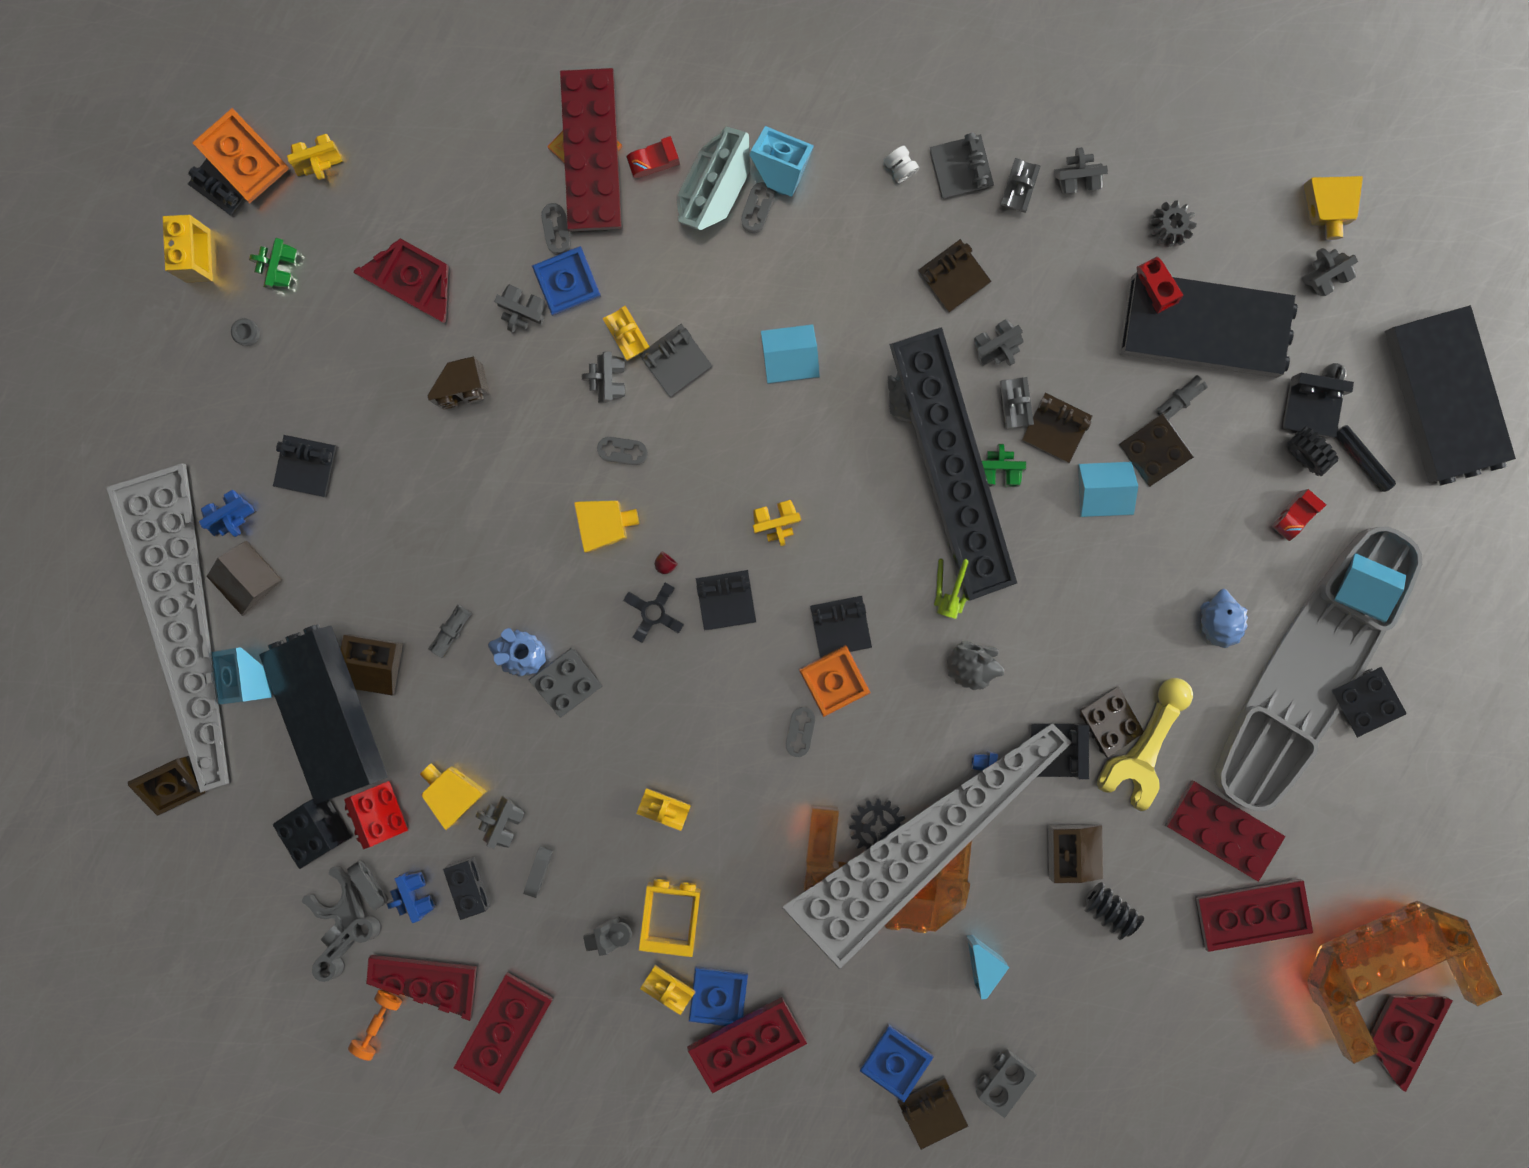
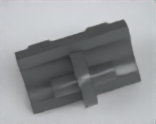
(1093, 173)
(1020, 185)
(1328, 266)
(509, 302)
(1002, 347)
(602, 373)
(1016, 402)
(495, 833)
(608, 937)

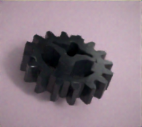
(865, 826)

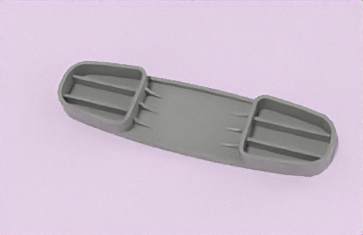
(1294, 694)

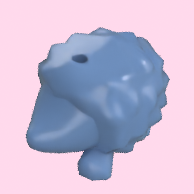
(1223, 620)
(518, 652)

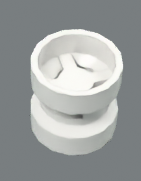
(901, 164)

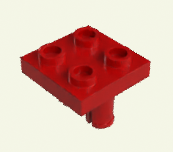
(375, 815)

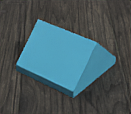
(790, 354)
(1107, 489)
(1370, 588)
(986, 966)

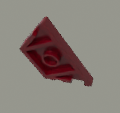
(410, 277)
(1406, 1032)

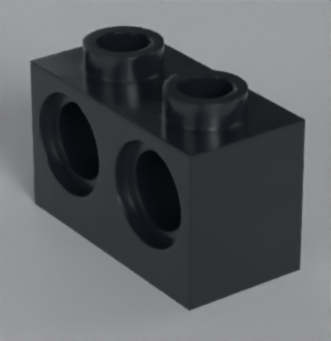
(466, 888)

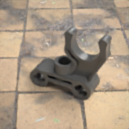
(347, 929)

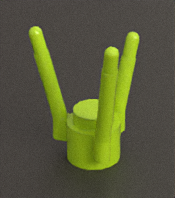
(950, 604)

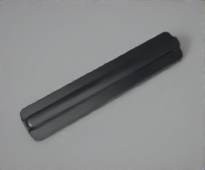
(1365, 458)

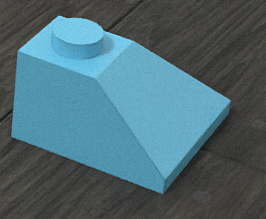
(780, 160)
(239, 677)

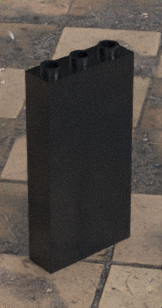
(1212, 328)
(1450, 395)
(322, 713)

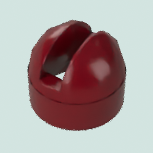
(664, 563)

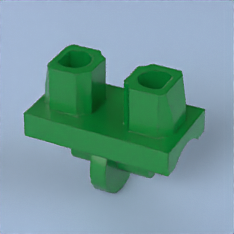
(279, 252)
(1012, 469)

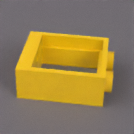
(191, 254)
(668, 945)

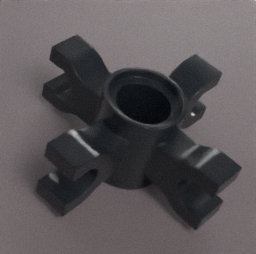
(647, 623)

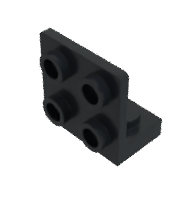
(1315, 403)
(1075, 758)
(311, 831)

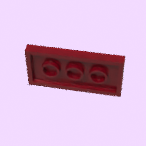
(1225, 830)
(1254, 915)
(503, 1033)
(747, 1045)

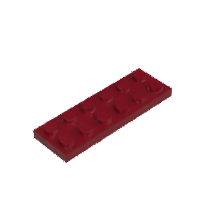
(590, 149)

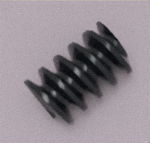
(1113, 911)

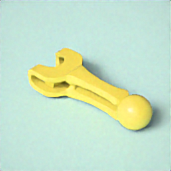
(1140, 761)

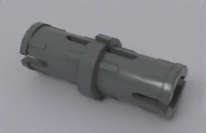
(1182, 397)
(449, 631)

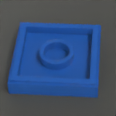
(566, 281)
(717, 996)
(896, 1063)

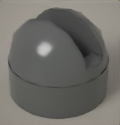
(1330, 370)

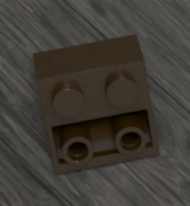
(459, 382)
(372, 663)
(1075, 853)

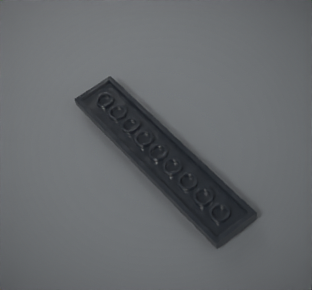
(953, 462)

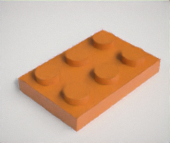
(240, 155)

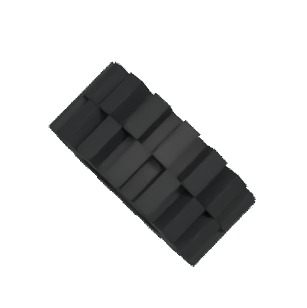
(1312, 451)

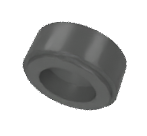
(245, 332)

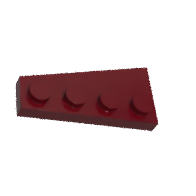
(429, 982)

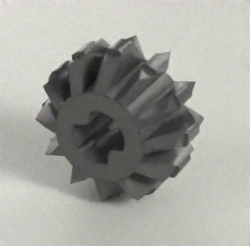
(1182, 227)

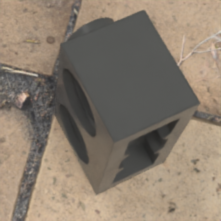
(1011, 1086)

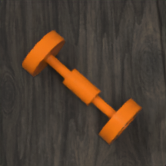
(361, 1048)

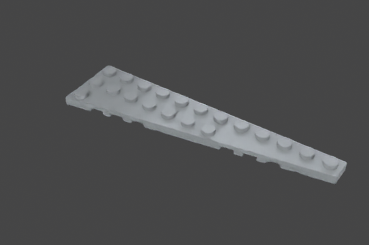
(164, 559)
(874, 886)

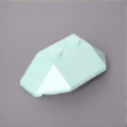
(714, 179)

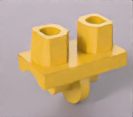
(315, 158)
(626, 333)
(787, 516)
(663, 809)
(667, 990)

